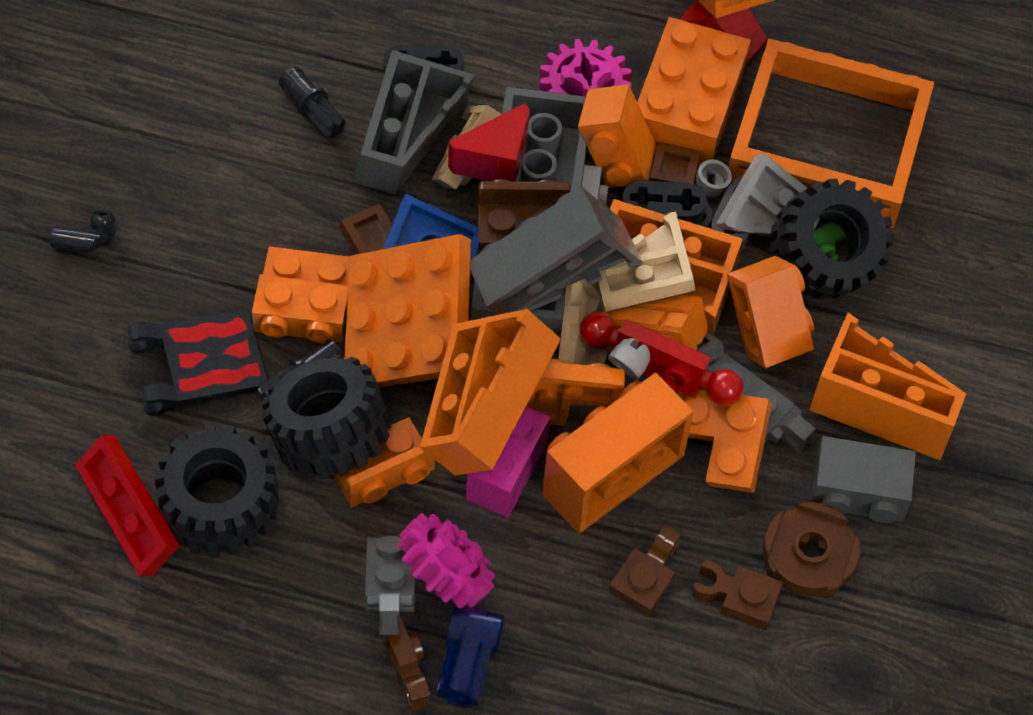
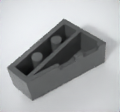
(409, 117)
(551, 252)

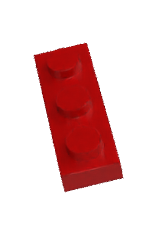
(127, 505)

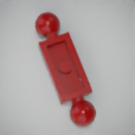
(675, 363)

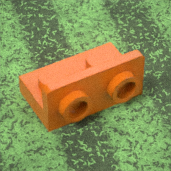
(397, 463)

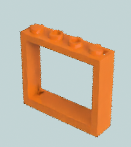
(847, 77)

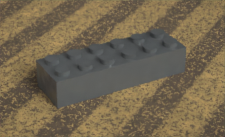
(551, 153)

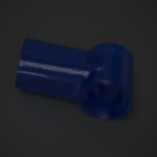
(470, 644)

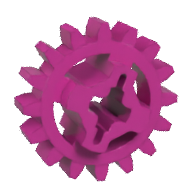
(582, 69)
(446, 560)

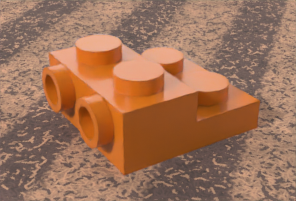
(302, 295)

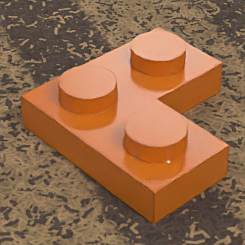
(575, 384)
(737, 437)

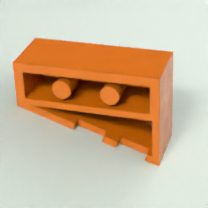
(708, 251)
(485, 388)
(885, 393)

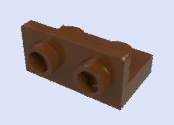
(507, 204)

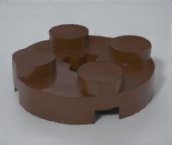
(807, 575)

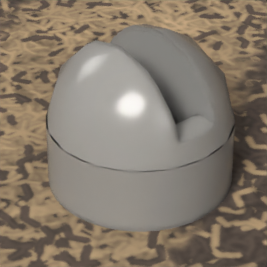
(721, 178)
(628, 358)

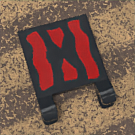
(205, 358)

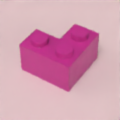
(501, 487)

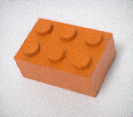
(693, 86)
(616, 451)

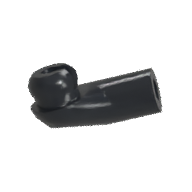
(87, 239)

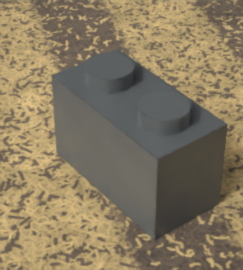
(864, 479)

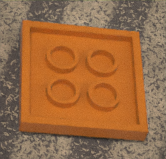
(406, 307)

